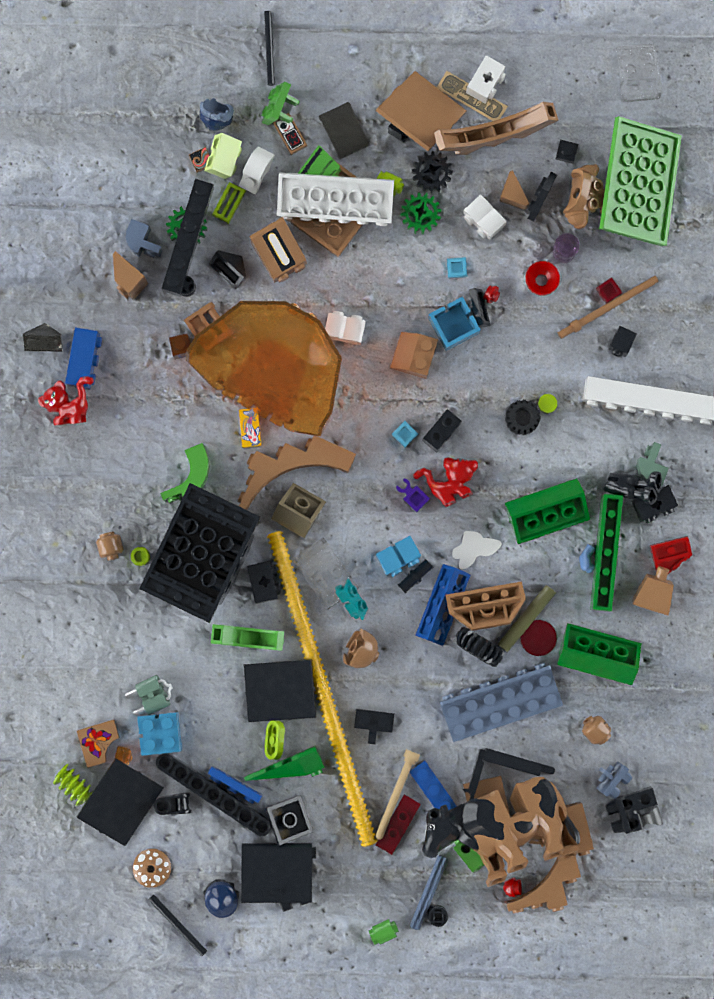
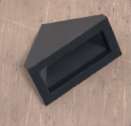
(229, 267)

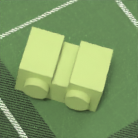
(223, 156)

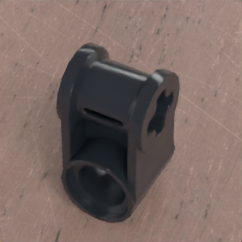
(174, 804)

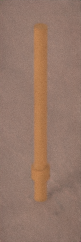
(577, 325)

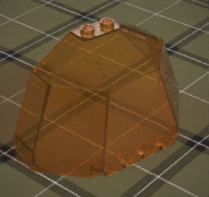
(271, 360)

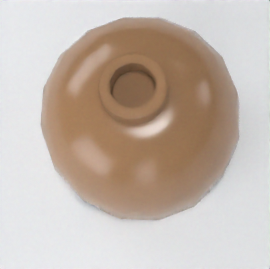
(362, 650)

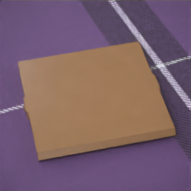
(420, 110)

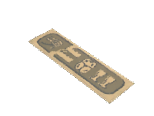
(457, 89)

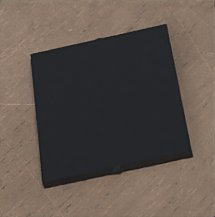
(279, 690)
(120, 802)

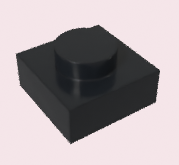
(566, 151)

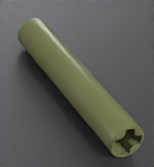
(526, 618)

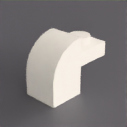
(255, 169)

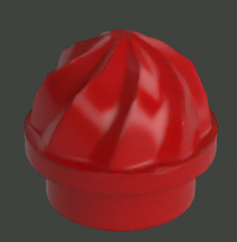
(513, 887)

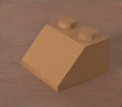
(127, 277)
(414, 354)

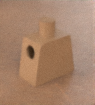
(655, 592)

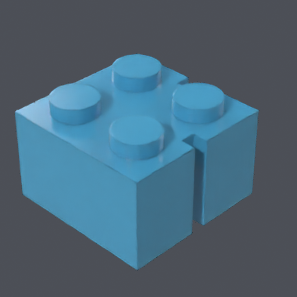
(453, 325)
(399, 556)
(159, 734)

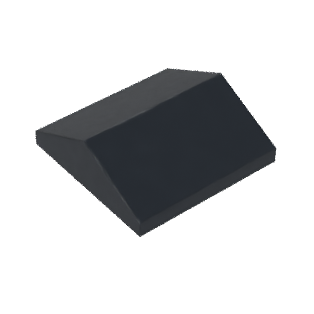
(289, 820)

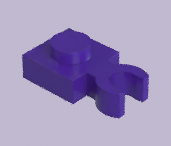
(414, 497)

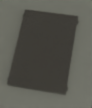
(344, 130)

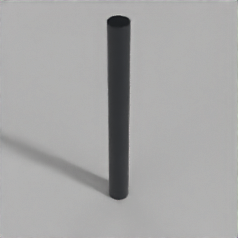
(269, 48)
(177, 925)

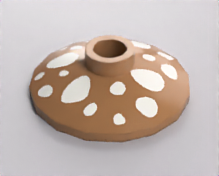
(158, 860)

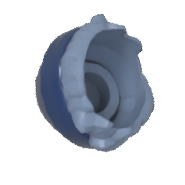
(216, 114)

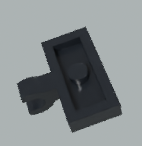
(374, 722)

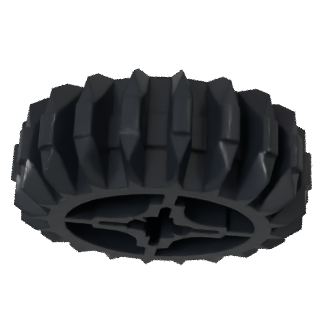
(479, 646)

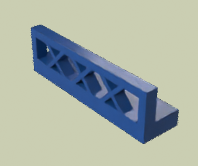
(437, 604)

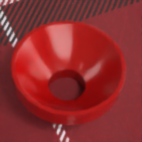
(546, 269)

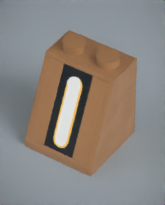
(278, 250)

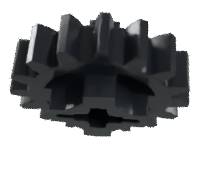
(438, 168)

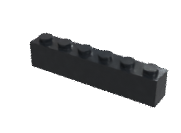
(188, 237)

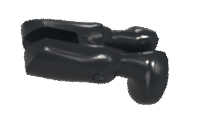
(626, 486)

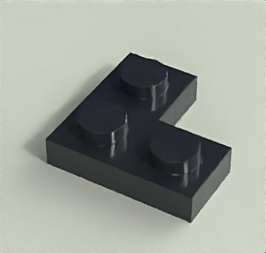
(541, 193)

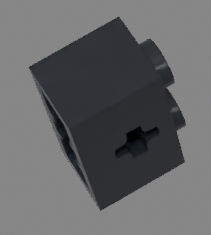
(442, 430)
(667, 504)
(256, 573)

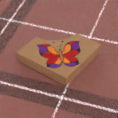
(96, 740)

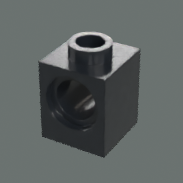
(622, 342)

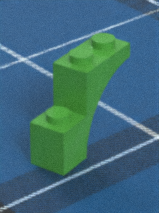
(247, 637)

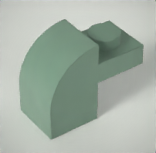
(648, 465)

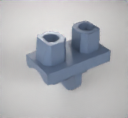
(611, 778)

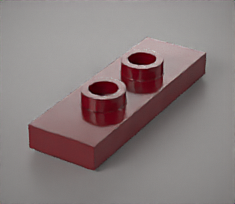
(398, 824)

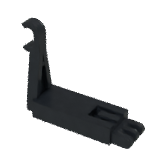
(504, 760)

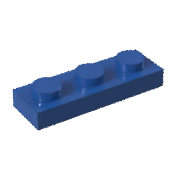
(234, 785)
(431, 786)

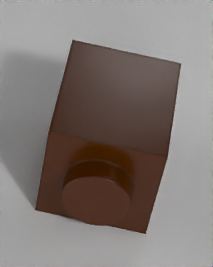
(179, 345)

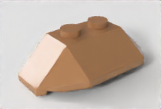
(487, 606)

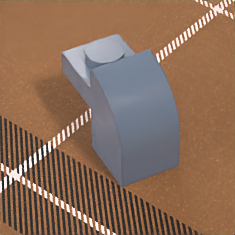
(136, 238)

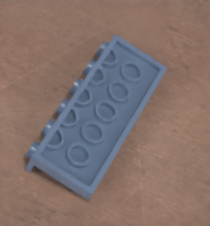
(500, 702)

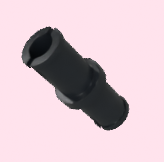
(415, 576)

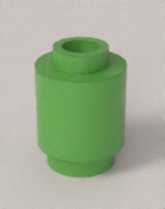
(383, 932)

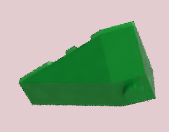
(300, 764)

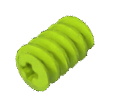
(72, 785)

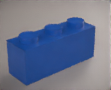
(83, 356)

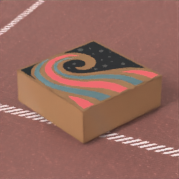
(199, 159)

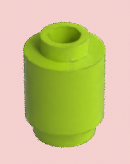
(398, 185)

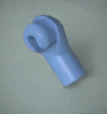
(584, 559)

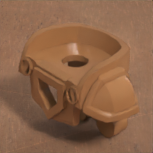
(589, 198)

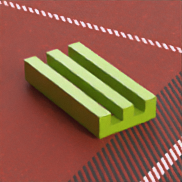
(222, 217)

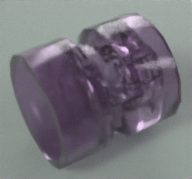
(565, 248)

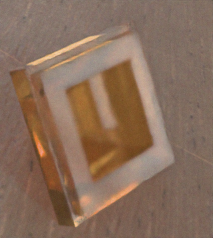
(123, 754)

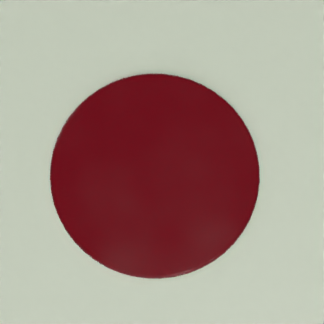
(539, 638)

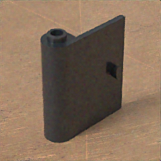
(276, 872)

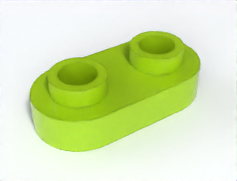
(274, 740)

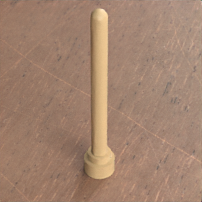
(410, 758)

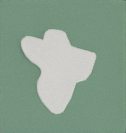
(473, 546)

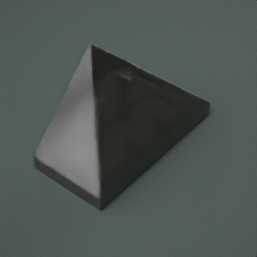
(42, 339)

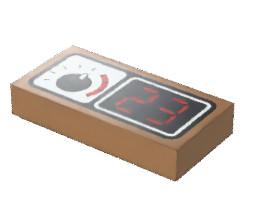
(290, 135)

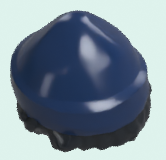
(221, 898)

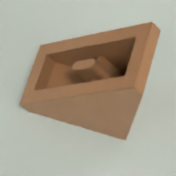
(513, 193)

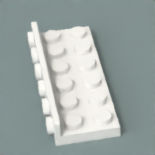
(335, 198)

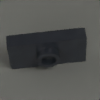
(479, 307)

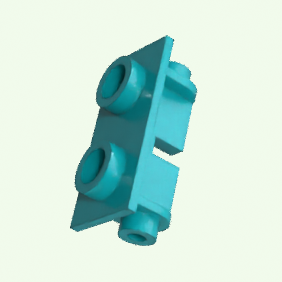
(357, 606)

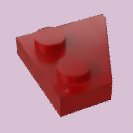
(671, 553)

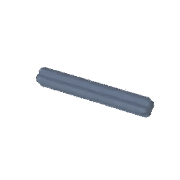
(428, 892)

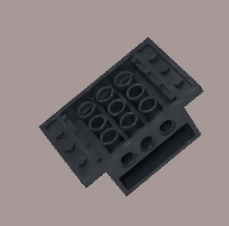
(201, 553)

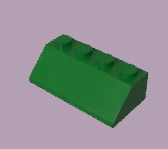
(547, 511)
(599, 654)

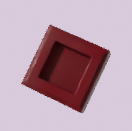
(609, 290)

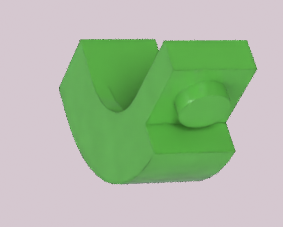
(198, 473)

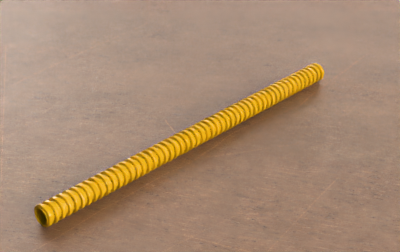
(322, 689)

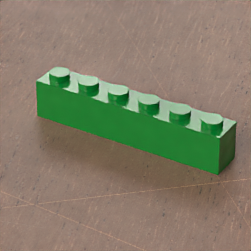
(606, 552)

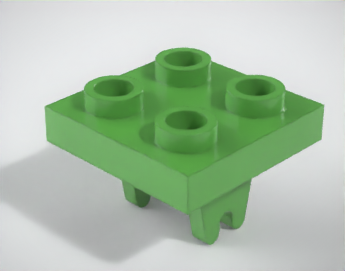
(277, 98)

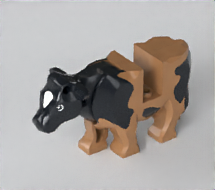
(493, 835)

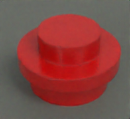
(492, 294)

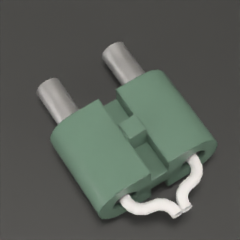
(152, 695)

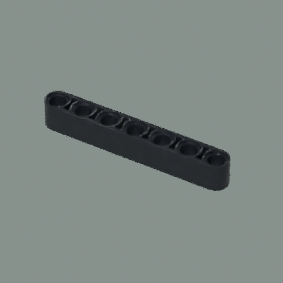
(203, 792)

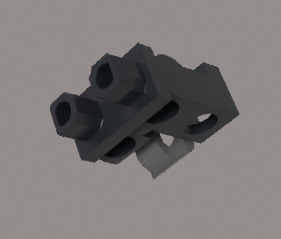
(628, 810)

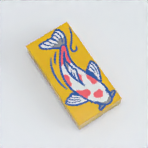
(249, 428)

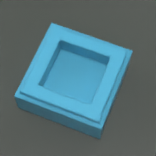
(456, 267)
(404, 434)

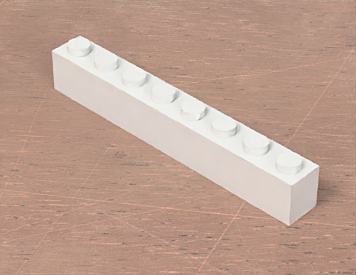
(649, 399)

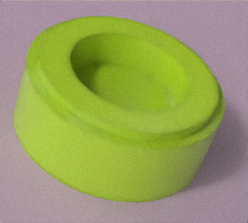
(547, 403)
(140, 556)

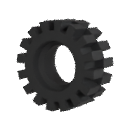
(534, 417)

